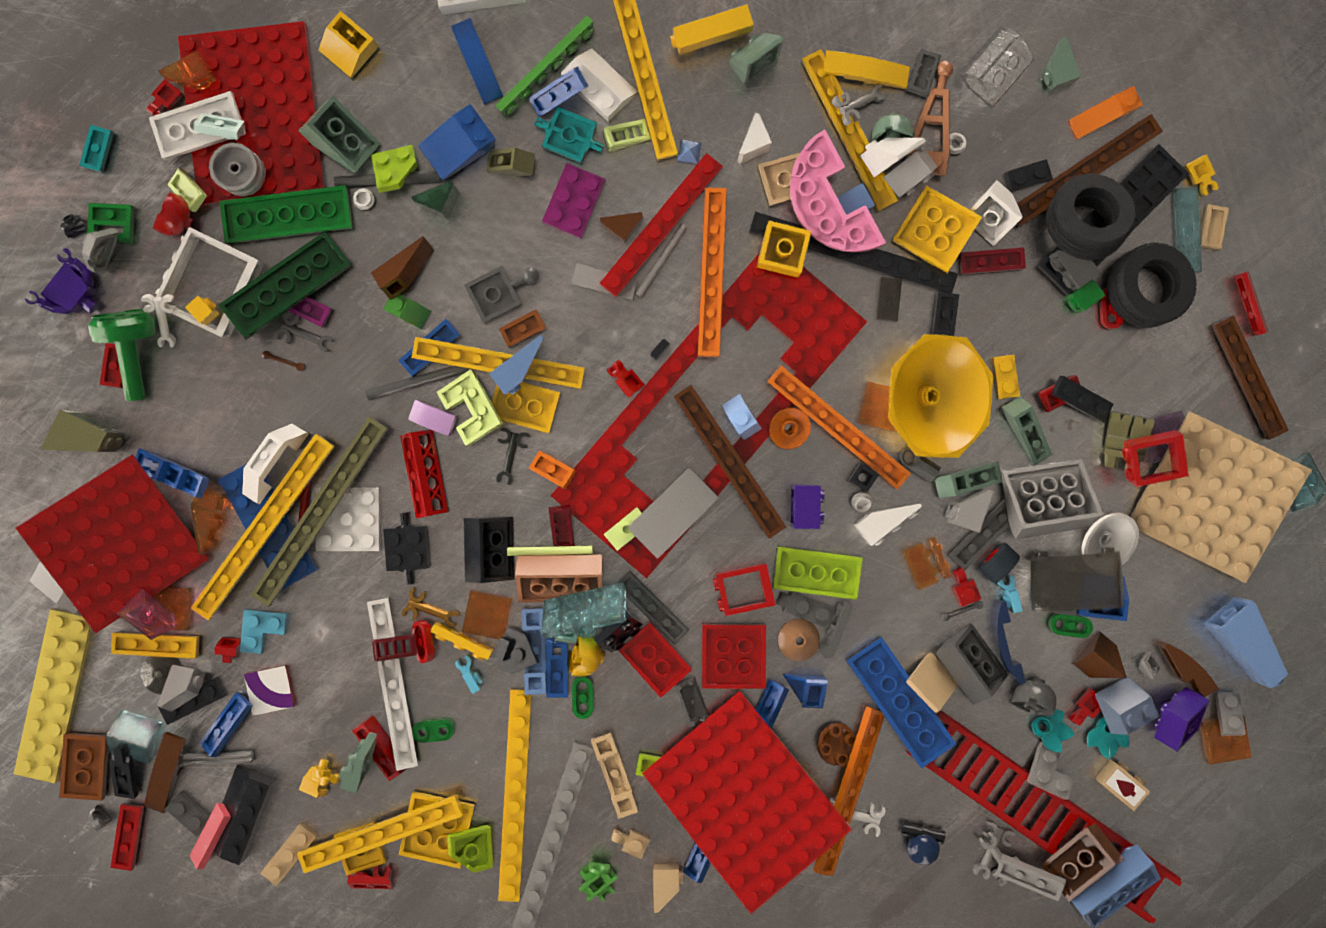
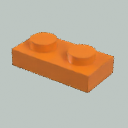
(552, 469)

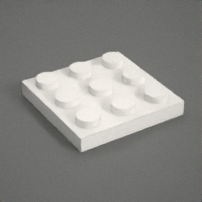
(354, 522)

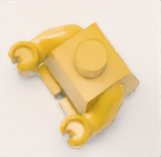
(317, 780)

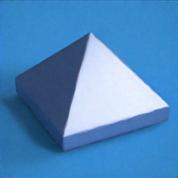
(689, 151)

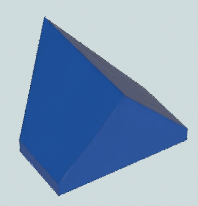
(808, 689)

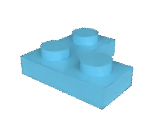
(258, 623)

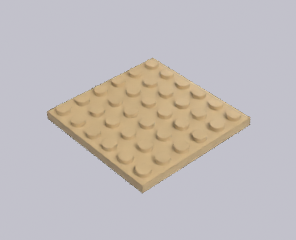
(1226, 503)

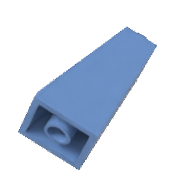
(1247, 640)

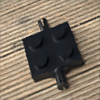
(406, 548)

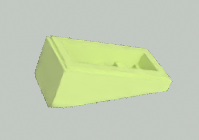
(616, 129)

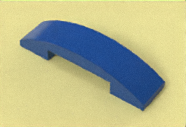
(477, 61)

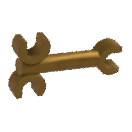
(414, 605)

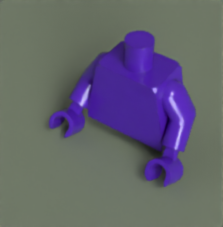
(69, 288)

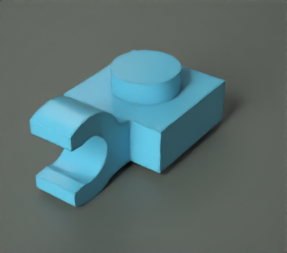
(1011, 595)
(471, 678)

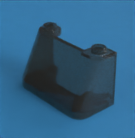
(1077, 581)

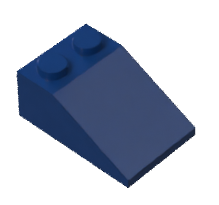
(457, 142)

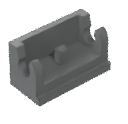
(691, 701)

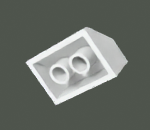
(606, 88)

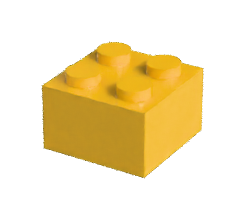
(783, 249)

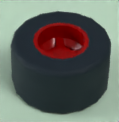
(999, 562)

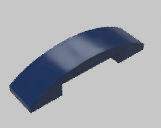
(1000, 617)

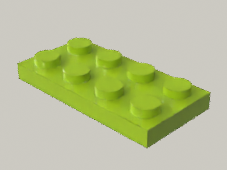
(817, 572)

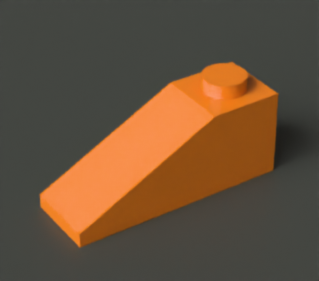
(1105, 112)

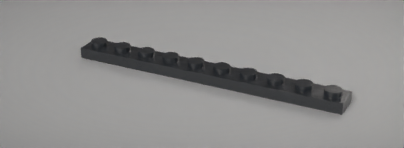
(873, 260)

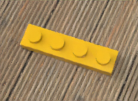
(161, 646)

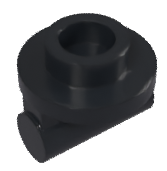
(73, 225)

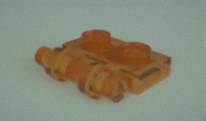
(920, 564)

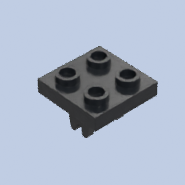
(614, 635)

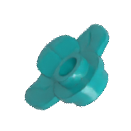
(1054, 732)
(1106, 742)

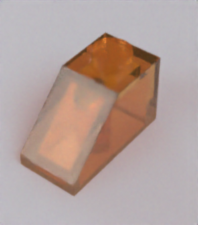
(189, 71)

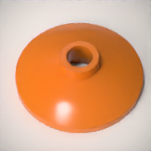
(796, 434)

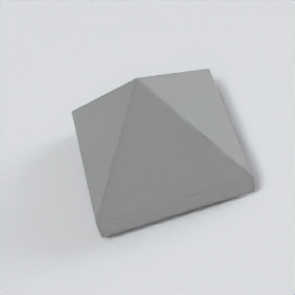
(1149, 665)

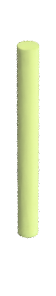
(560, 550)

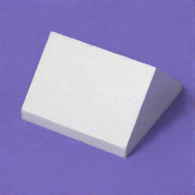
(756, 141)

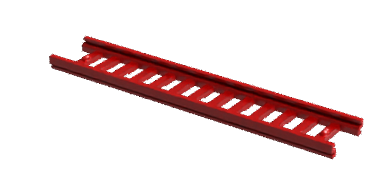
(1048, 812)

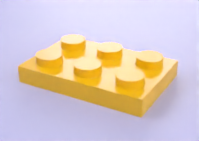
(528, 406)

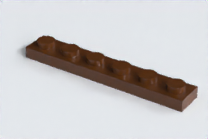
(1250, 378)

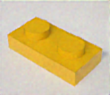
(1005, 376)

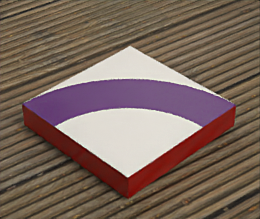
(269, 690)

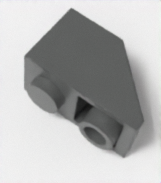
(1074, 270)

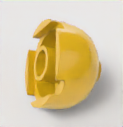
(585, 657)

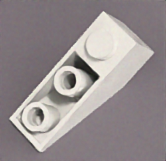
(880, 522)

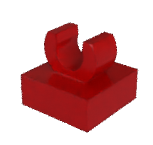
(227, 648)

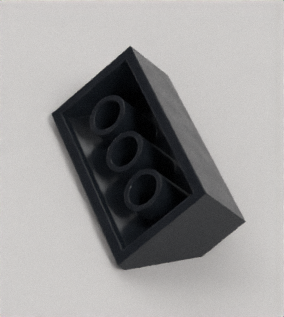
(246, 804)

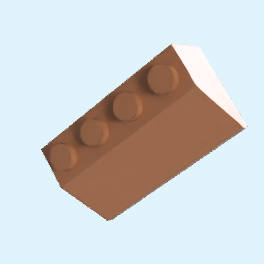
(556, 575)

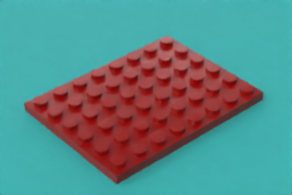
(275, 97)
(746, 802)

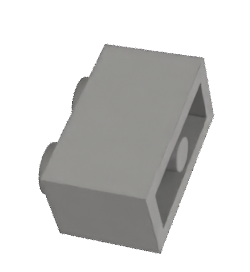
(910, 172)

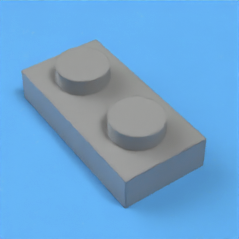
(1230, 713)

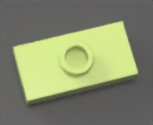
(187, 188)
(619, 533)

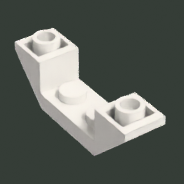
(266, 457)

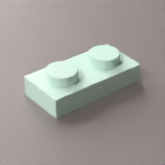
(219, 126)

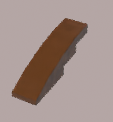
(164, 772)

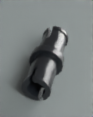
(915, 830)

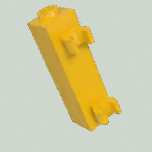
(712, 29)

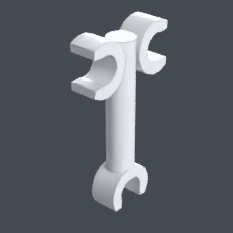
(161, 307)
(872, 820)

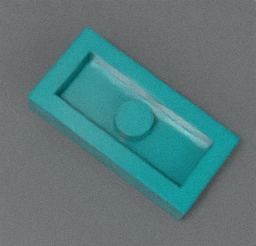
(96, 148)

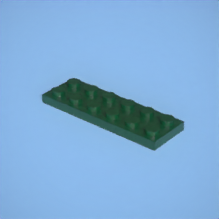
(284, 285)

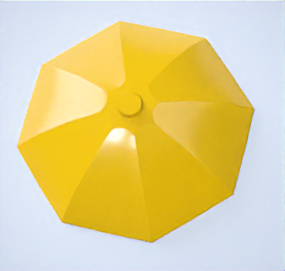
(940, 396)

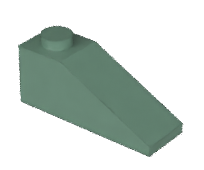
(1027, 429)
(968, 480)

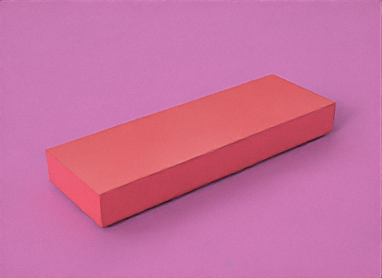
(210, 836)

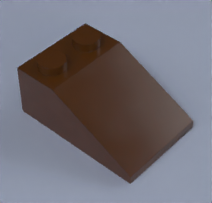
(1083, 861)

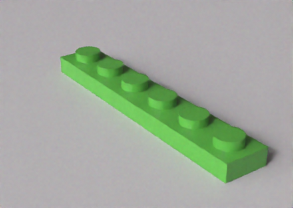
(551, 61)

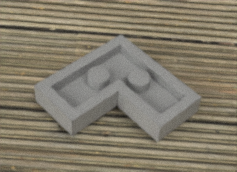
(1044, 773)

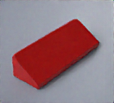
(1251, 303)
(383, 751)

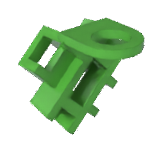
(595, 877)

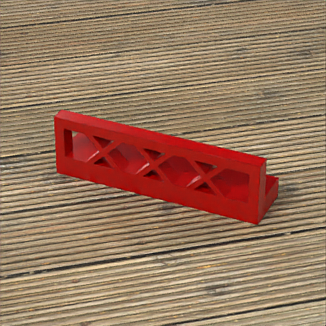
(418, 479)

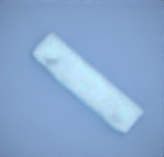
(1188, 225)

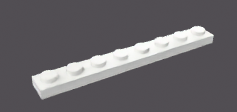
(393, 688)

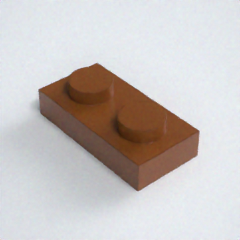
(522, 328)

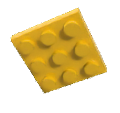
(937, 229)
(432, 843)

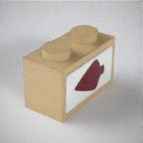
(1122, 785)

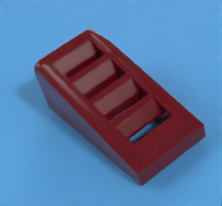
(376, 650)

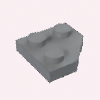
(99, 248)

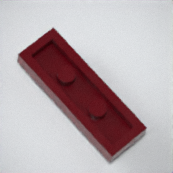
(992, 261)

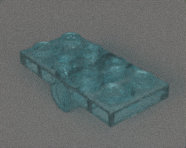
(584, 611)

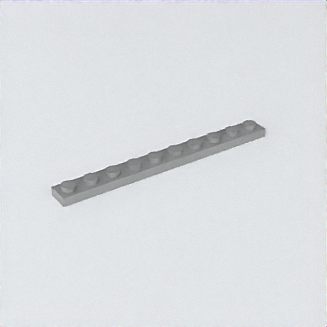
(553, 836)

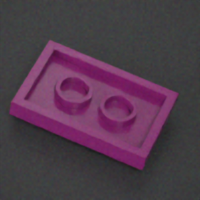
(573, 200)

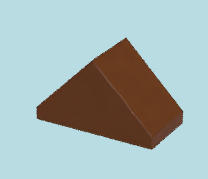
(622, 225)

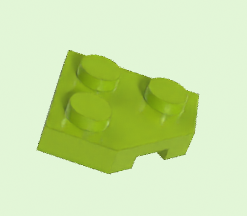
(393, 167)
(472, 848)

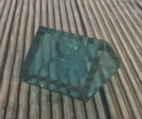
(136, 732)

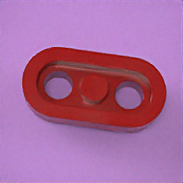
(1106, 310)
(424, 641)

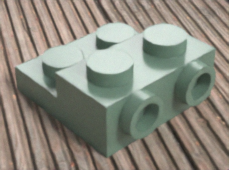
(358, 764)

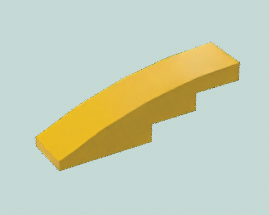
(866, 69)

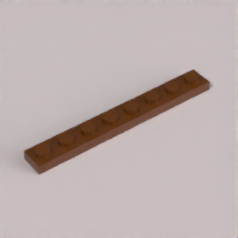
(1092, 164)
(730, 461)

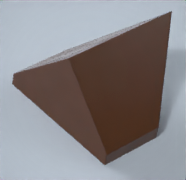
(1101, 659)

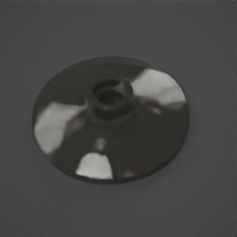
(151, 666)

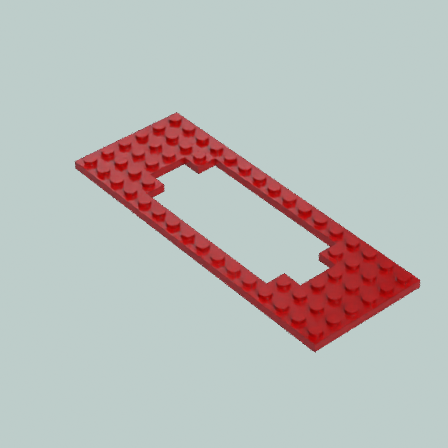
(796, 306)

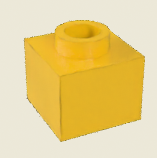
(202, 309)

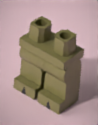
(1117, 433)

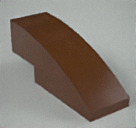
(1188, 670)

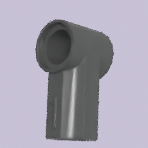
(920, 465)

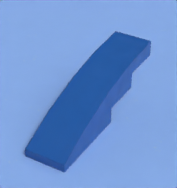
(172, 473)

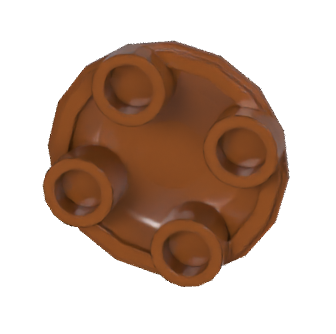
(836, 744)

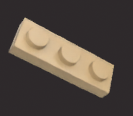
(287, 854)

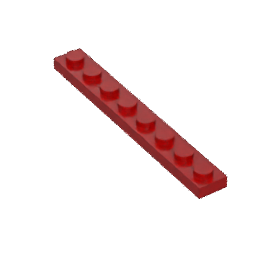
(661, 225)

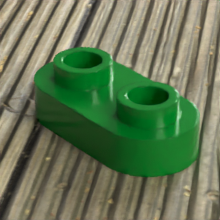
(1069, 625)
(582, 696)
(432, 730)

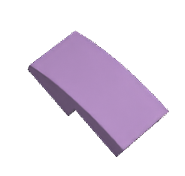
(432, 417)

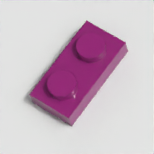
(312, 311)

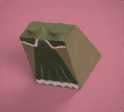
(80, 432)

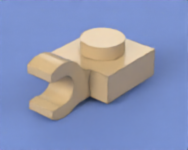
(633, 843)

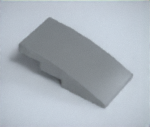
(673, 512)

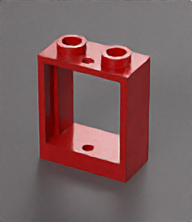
(1177, 457)
(765, 583)

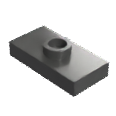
(923, 73)

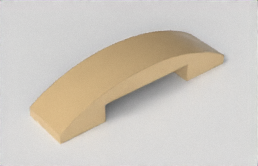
(615, 775)

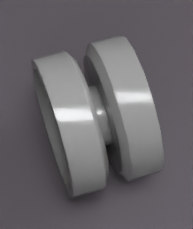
(237, 169)

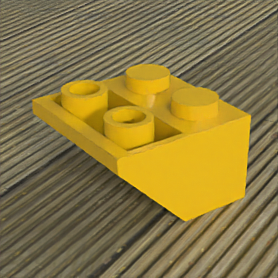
(347, 44)

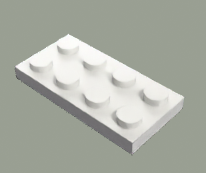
(176, 131)

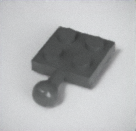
(495, 293)

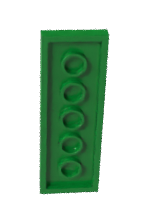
(286, 214)

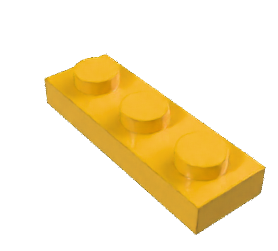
(461, 641)

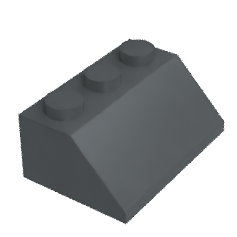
(972, 664)

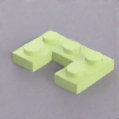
(485, 417)

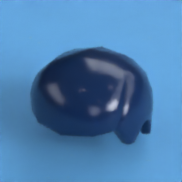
(923, 849)

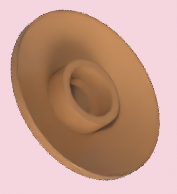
(791, 631)

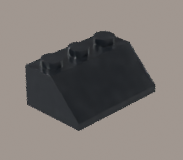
(486, 549)

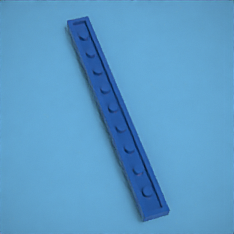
(768, 709)

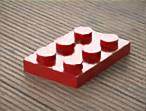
(655, 659)

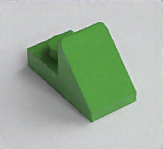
(408, 310)

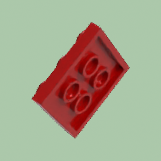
(733, 656)

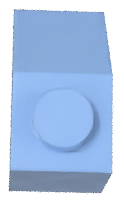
(741, 417)

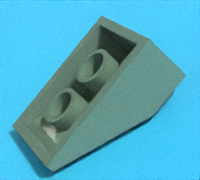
(756, 56)
(339, 135)

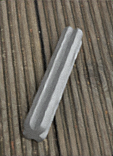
(234, 757)

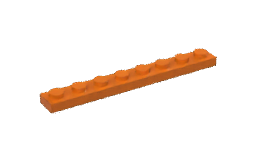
(712, 272)
(838, 427)
(852, 782)

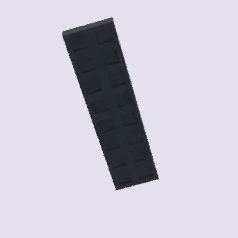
(1147, 185)

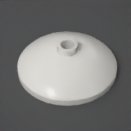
(1114, 531)

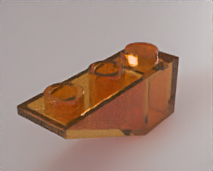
(206, 517)

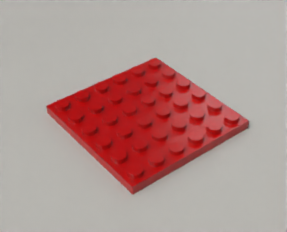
(112, 542)

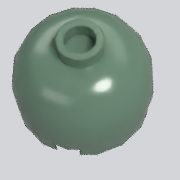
(893, 126)

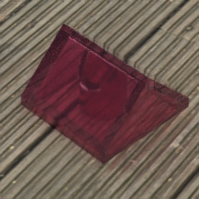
(148, 615)

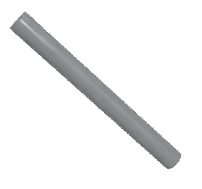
(661, 260)

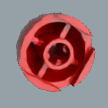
(173, 216)

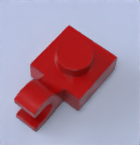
(165, 96)
(627, 380)
(965, 590)
(1087, 706)

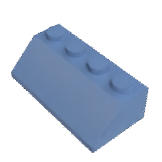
(1117, 887)

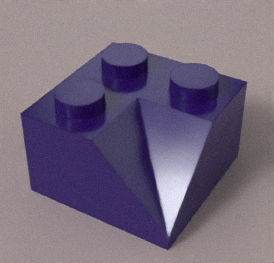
(806, 506)
(1180, 718)

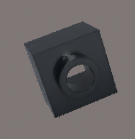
(870, 476)

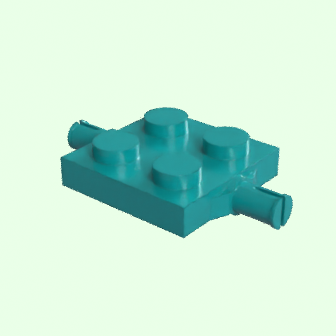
(569, 134)

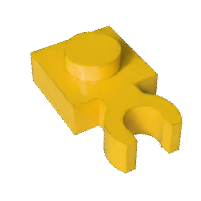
(1200, 172)

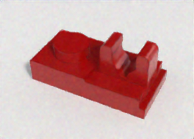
(362, 880)

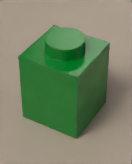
(1085, 296)

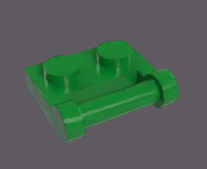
(112, 215)

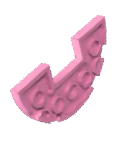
(820, 208)

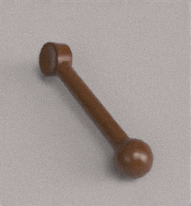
(299, 366)

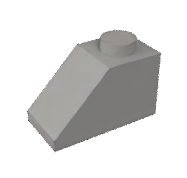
(180, 687)

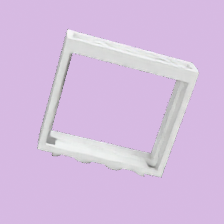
(180, 260)

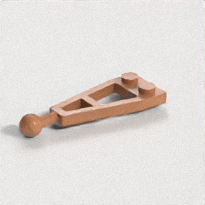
(941, 159)

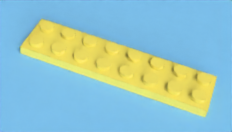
(53, 696)

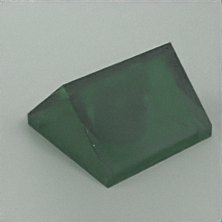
(438, 200)

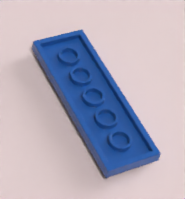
(248, 510)
(899, 703)

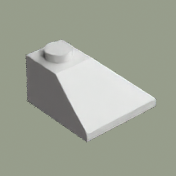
(888, 152)
(997, 211)

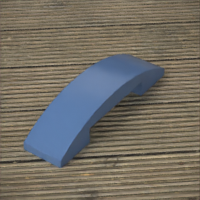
(535, 675)

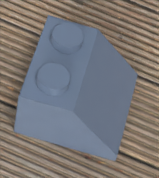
(1126, 706)

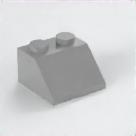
(970, 510)

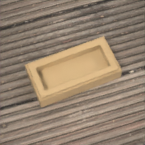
(1213, 227)

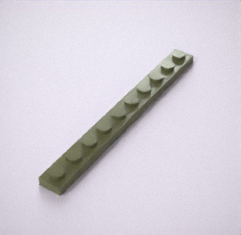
(319, 511)

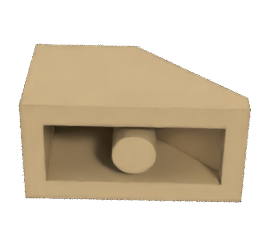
(665, 883)

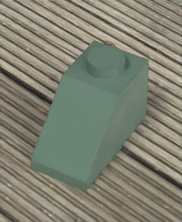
(1061, 67)

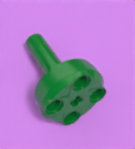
(123, 330)

